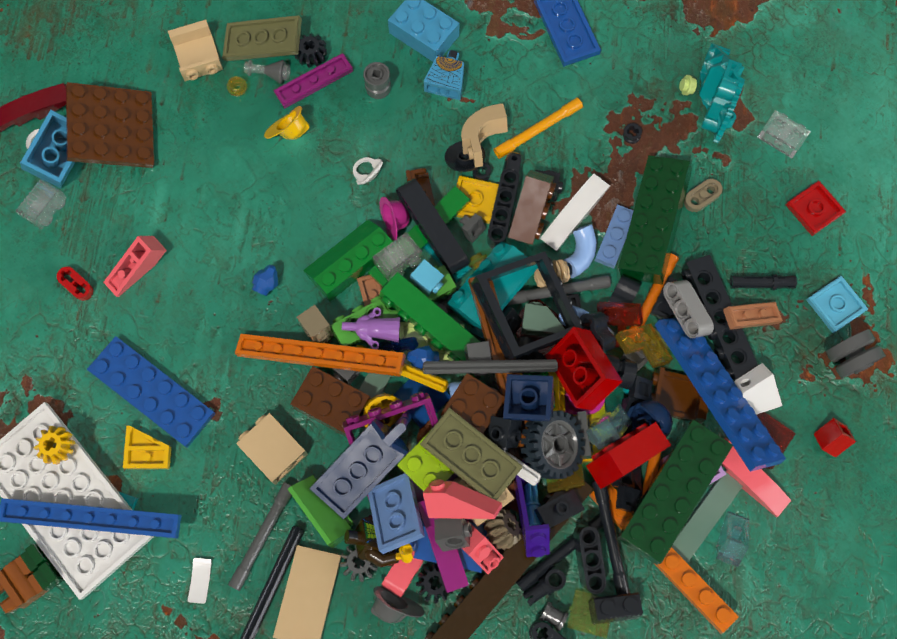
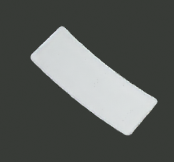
(199, 580)

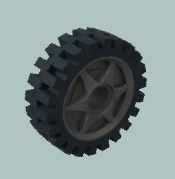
(553, 446)

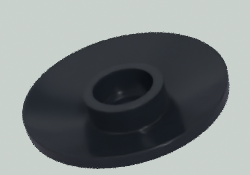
(458, 161)

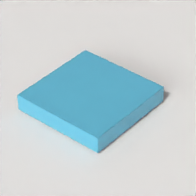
(837, 304)

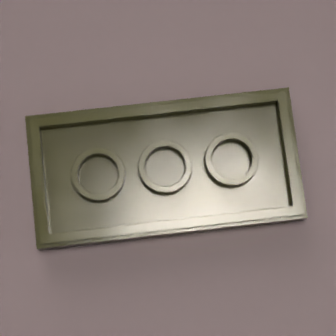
(262, 38)
(471, 455)

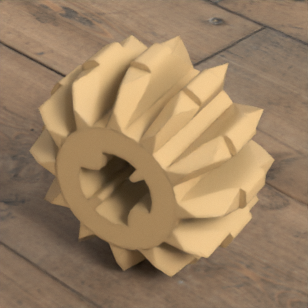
(561, 270)

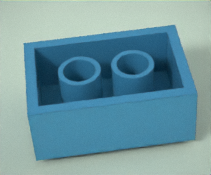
(423, 28)
(48, 152)

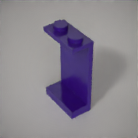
(535, 537)

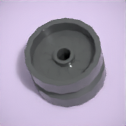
(856, 356)

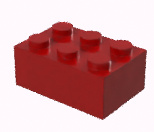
(584, 368)
(627, 454)

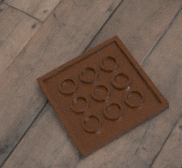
(109, 125)

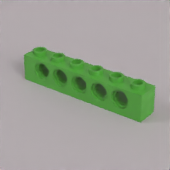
(350, 338)

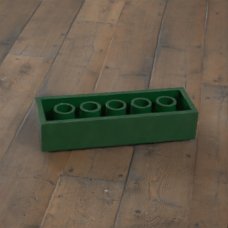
(655, 219)
(674, 492)

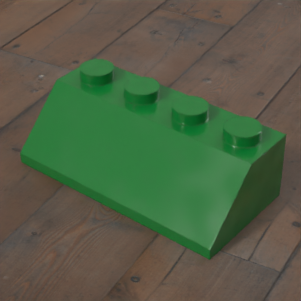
(347, 260)

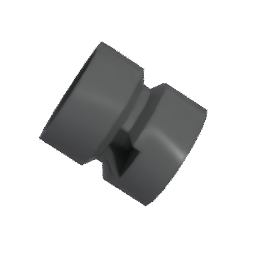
(377, 80)

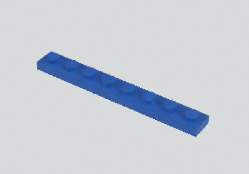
(90, 518)

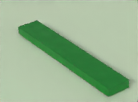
(447, 208)

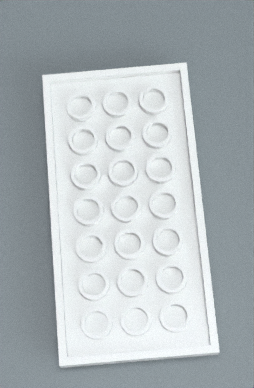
(78, 555)

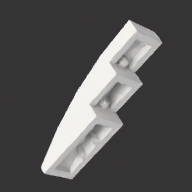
(575, 212)

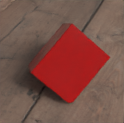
(834, 437)

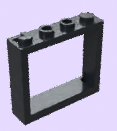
(497, 319)

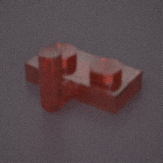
(621, 314)

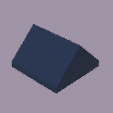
(529, 398)

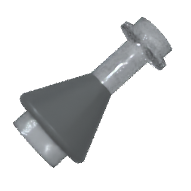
(277, 71)

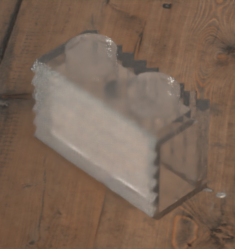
(41, 204)
(398, 256)

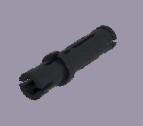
(770, 282)

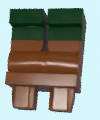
(27, 579)

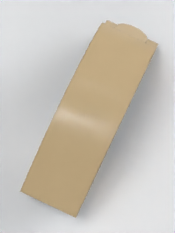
(479, 126)

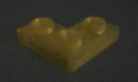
(647, 340)

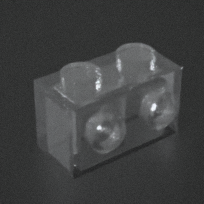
(784, 134)

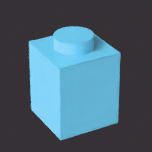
(427, 278)

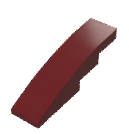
(32, 106)

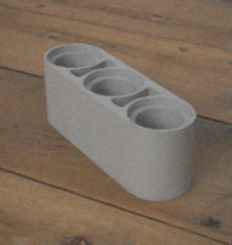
(688, 309)

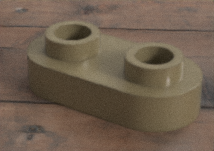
(701, 195)

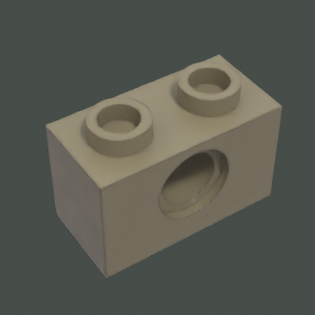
(315, 325)

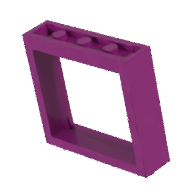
(394, 408)

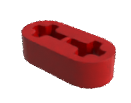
(78, 280)

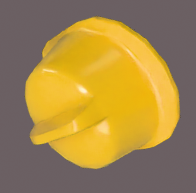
(290, 126)

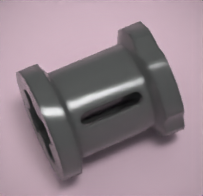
(553, 616)

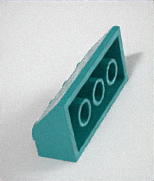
(505, 286)

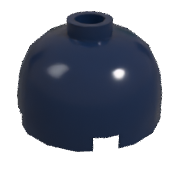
(649, 413)

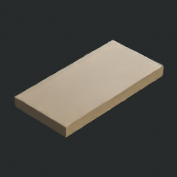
(307, 594)

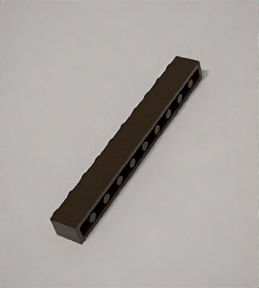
(490, 589)

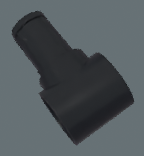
(543, 587)

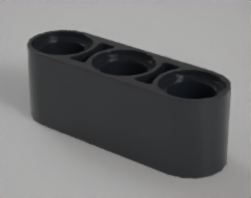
(596, 567)

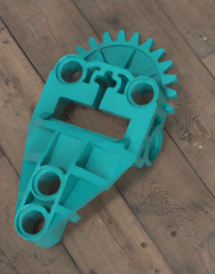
(720, 90)

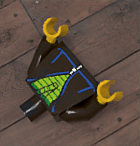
(367, 547)

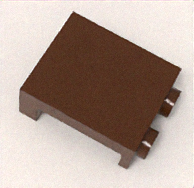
(678, 396)

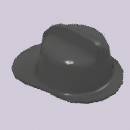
(392, 608)

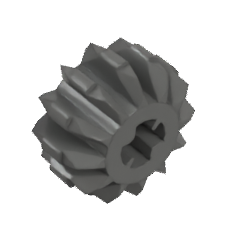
(352, 566)

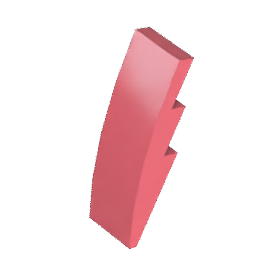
(756, 483)

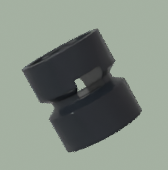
(626, 370)

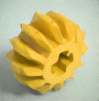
(46, 449)

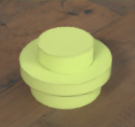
(688, 85)

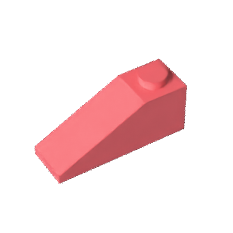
(134, 264)
(456, 501)

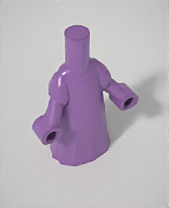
(369, 328)

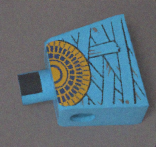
(445, 76)

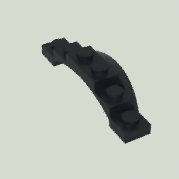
(630, 485)

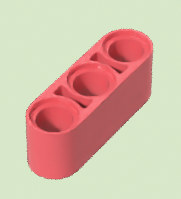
(401, 576)

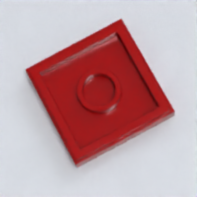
(815, 208)

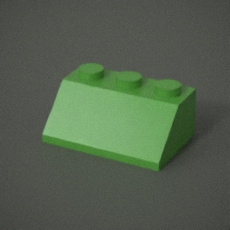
(324, 519)

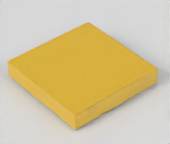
(481, 195)

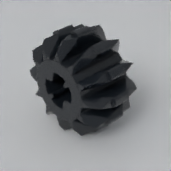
(311, 50)
(427, 584)

